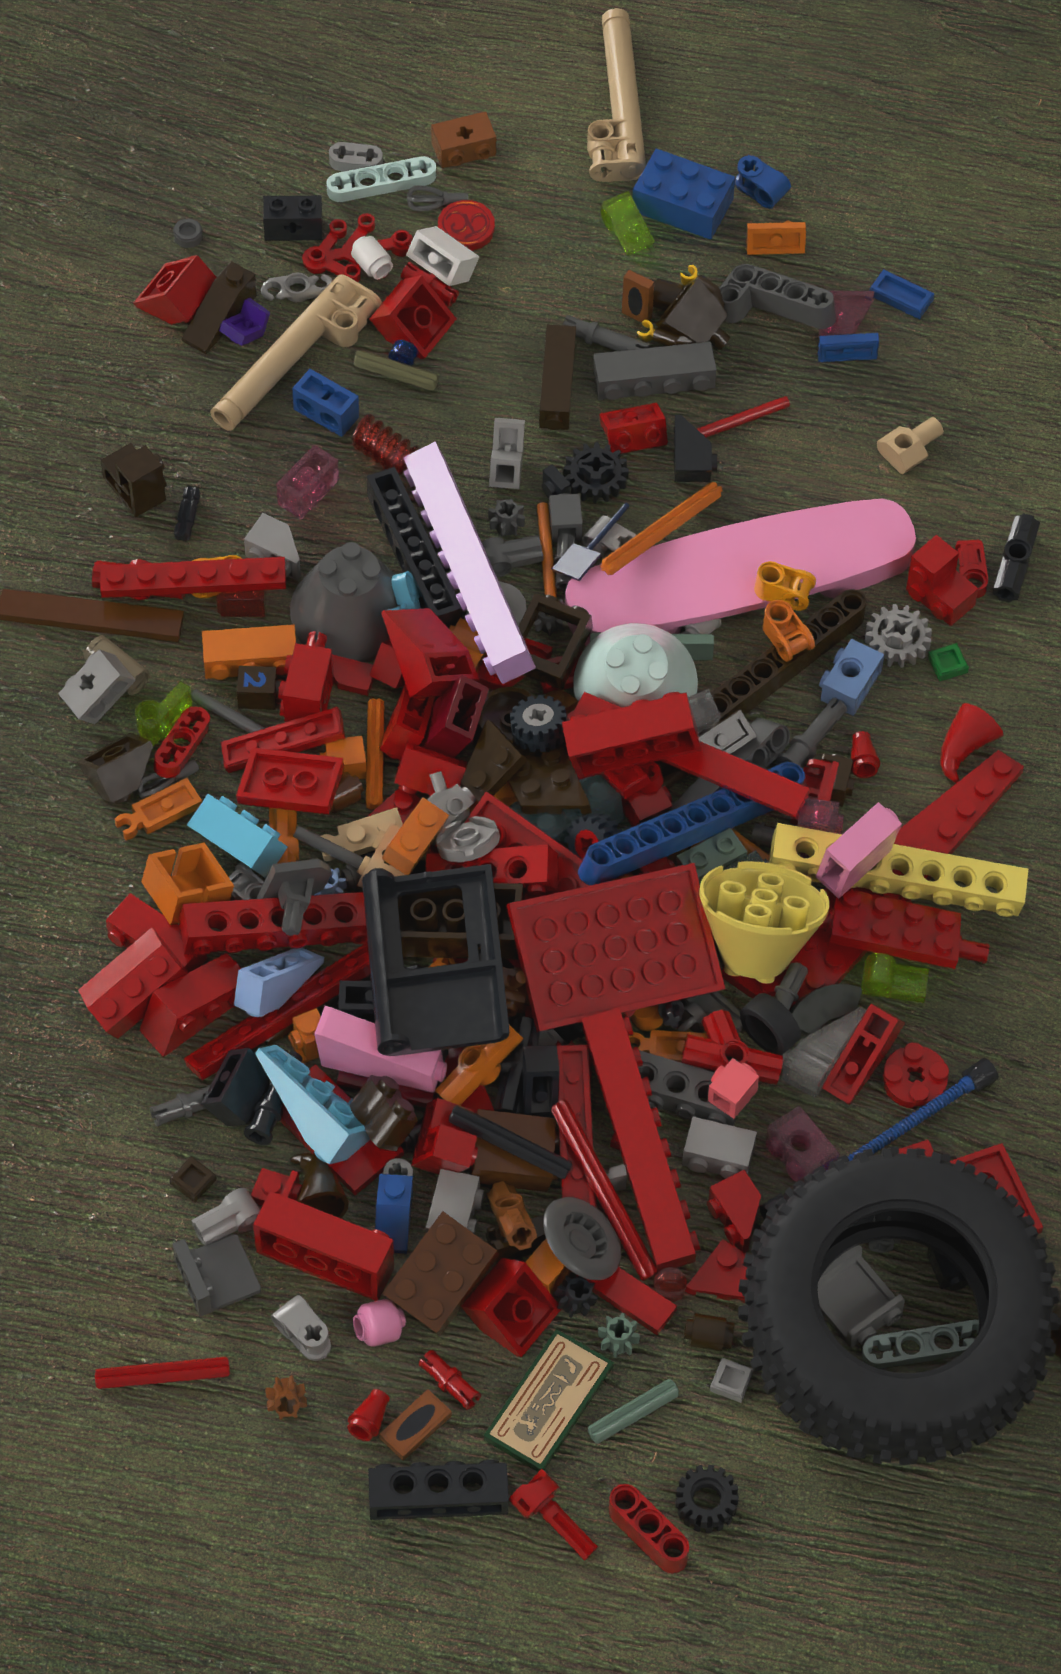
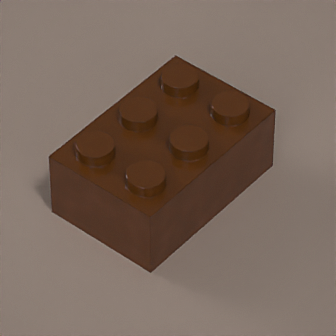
(441, 1273)

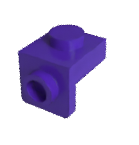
(248, 324)

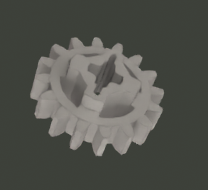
(898, 635)

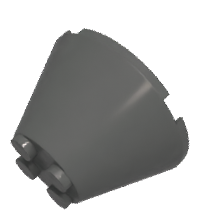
(345, 602)

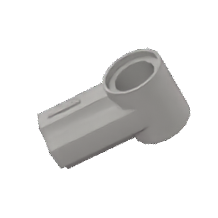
(233, 1214)

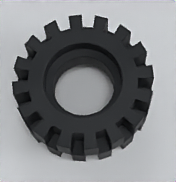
(707, 1479)

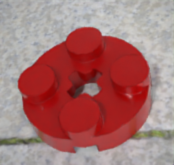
(915, 1059)

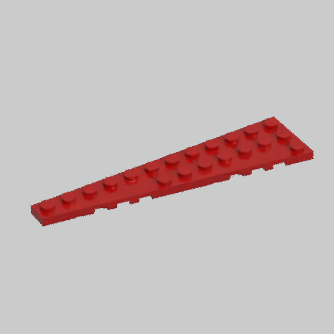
(937, 829)

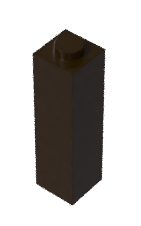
(557, 377)

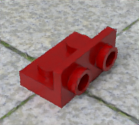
(635, 428)

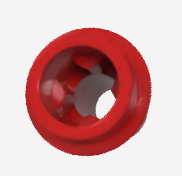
(864, 755)
(368, 1417)

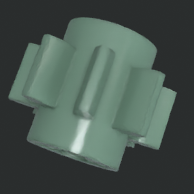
(615, 1326)

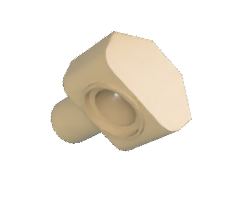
(905, 447)

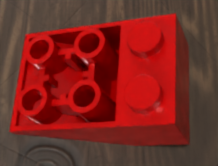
(427, 651)

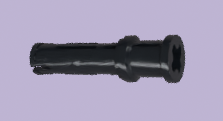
(267, 1114)

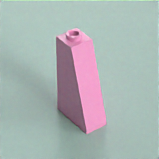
(351, 1047)

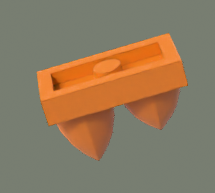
(776, 238)

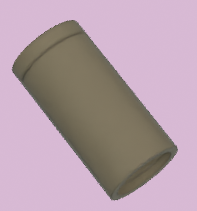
(139, 672)

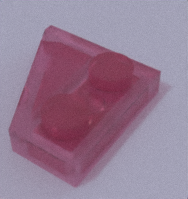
(850, 311)

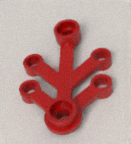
(326, 257)

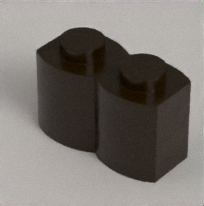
(383, 1112)

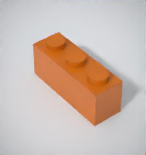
(251, 646)

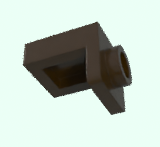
(843, 782)

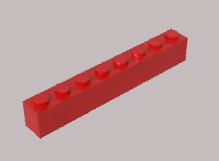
(639, 1139)

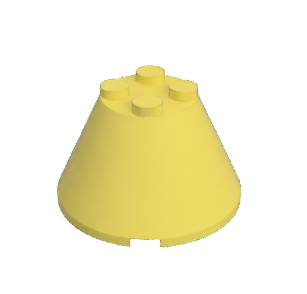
(761, 916)

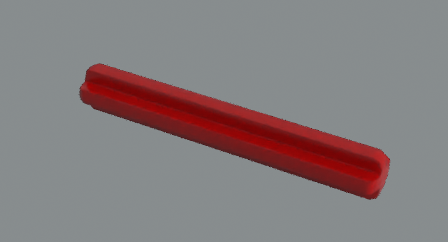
(162, 1372)

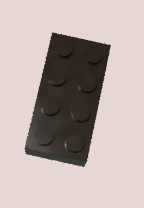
(435, 922)

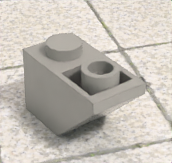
(273, 539)

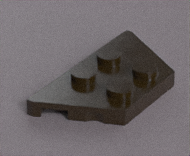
(548, 783)

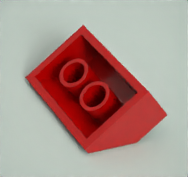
(124, 987)

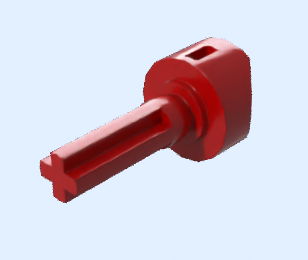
(538, 1498)

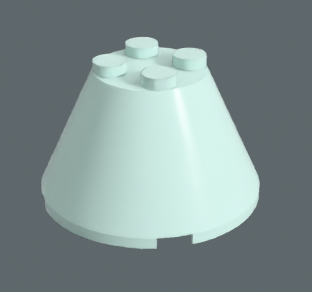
(634, 665)

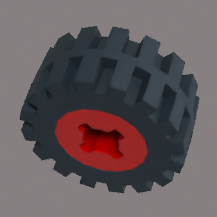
(588, 831)

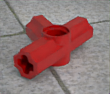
(724, 1041)

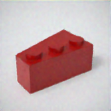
(190, 1004)

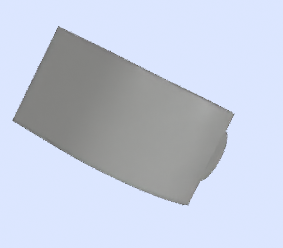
(507, 453)

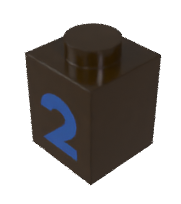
(257, 687)

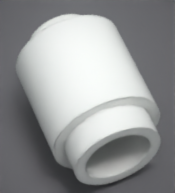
(371, 257)

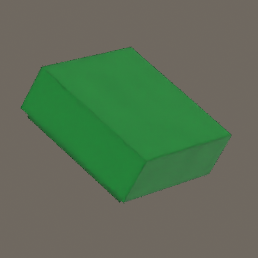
(948, 662)

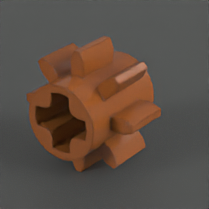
(286, 1397)

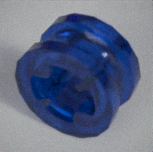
(403, 352)

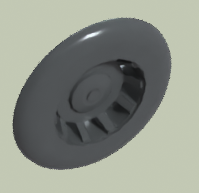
(582, 1238)

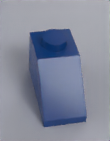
(395, 1208)

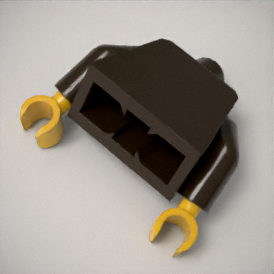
(692, 315)

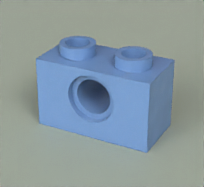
(859, 662)

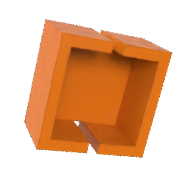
(194, 879)

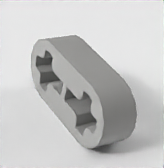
(354, 157)

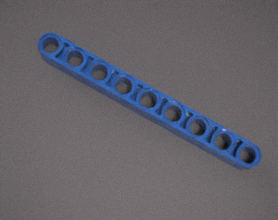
(674, 831)

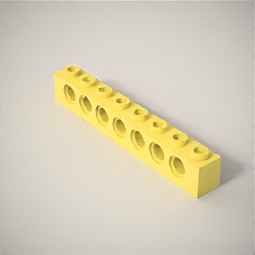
(913, 863)

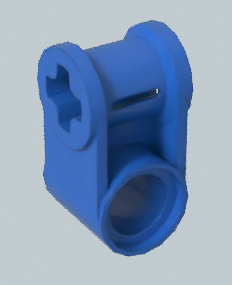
(763, 184)

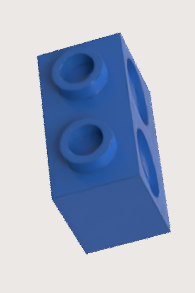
(325, 402)

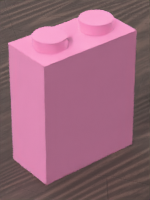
(858, 849)

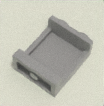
(856, 1298)

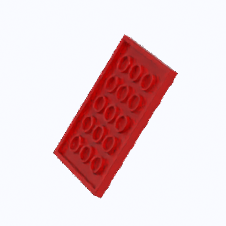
(615, 946)

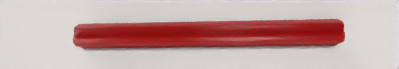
(604, 1190)

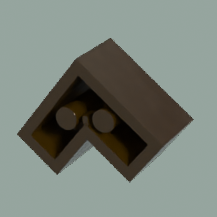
(135, 477)

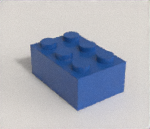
(683, 193)

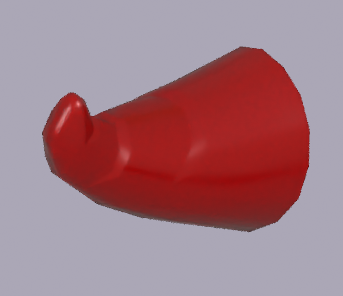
(968, 732)

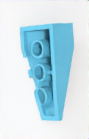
(317, 1111)

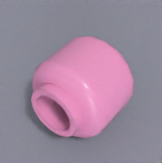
(379, 1322)

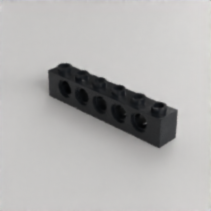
(412, 544)

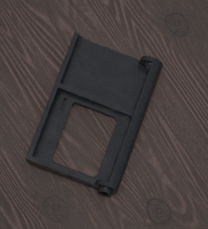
(440, 1003)

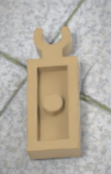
(360, 834)

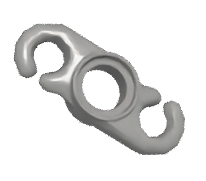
(284, 282)

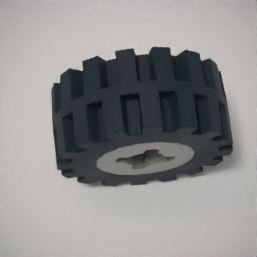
(538, 723)

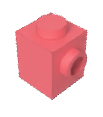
(733, 1087)

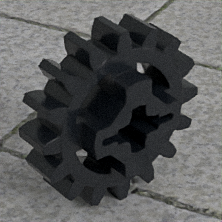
(596, 472)

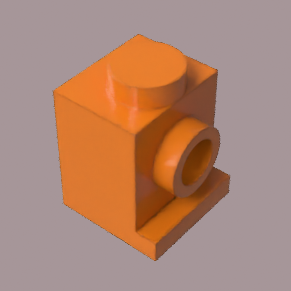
(303, 1035)

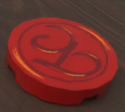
(468, 223)

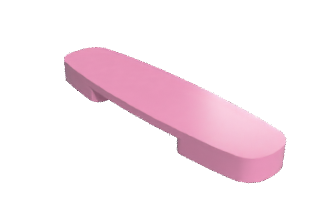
(717, 569)

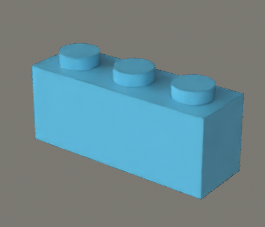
(238, 833)

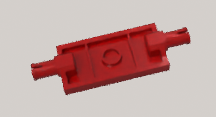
(900, 930)

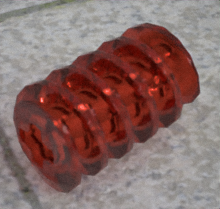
(381, 445)

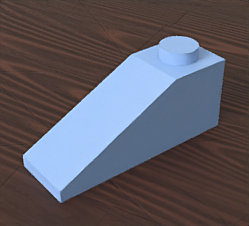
(274, 980)

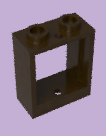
(547, 671)

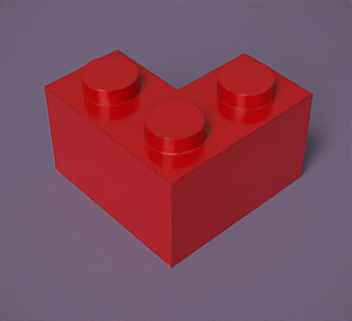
(938, 584)
(442, 1143)

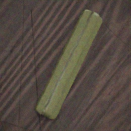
(396, 370)

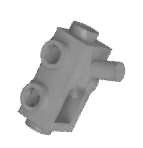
(452, 800)

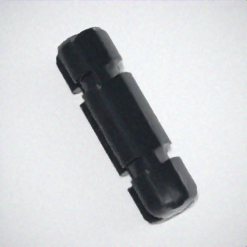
(187, 513)

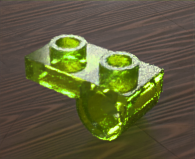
(624, 218)
(164, 713)
(890, 980)

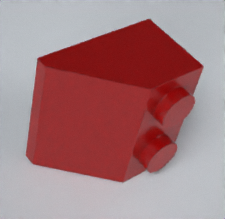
(177, 290)
(414, 315)
(511, 1306)

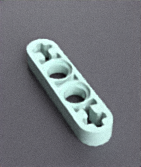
(380, 175)
(924, 1338)

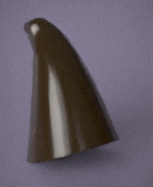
(320, 1186)

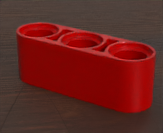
(646, 1513)

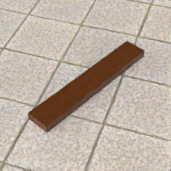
(91, 615)

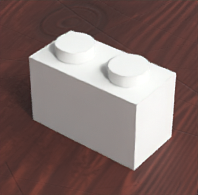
(442, 256)

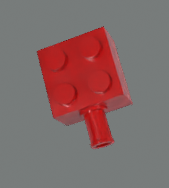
(308, 679)

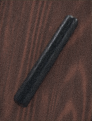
(510, 1141)

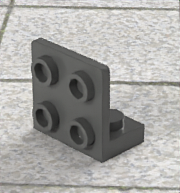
(216, 1273)

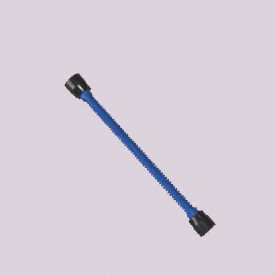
(974, 1079)

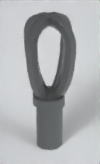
(443, 199)
(190, 768)

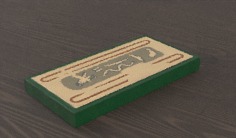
(548, 1401)

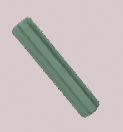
(633, 1411)

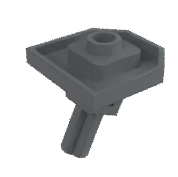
(294, 886)

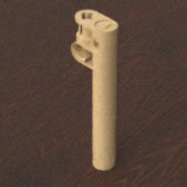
(618, 141)
(335, 314)

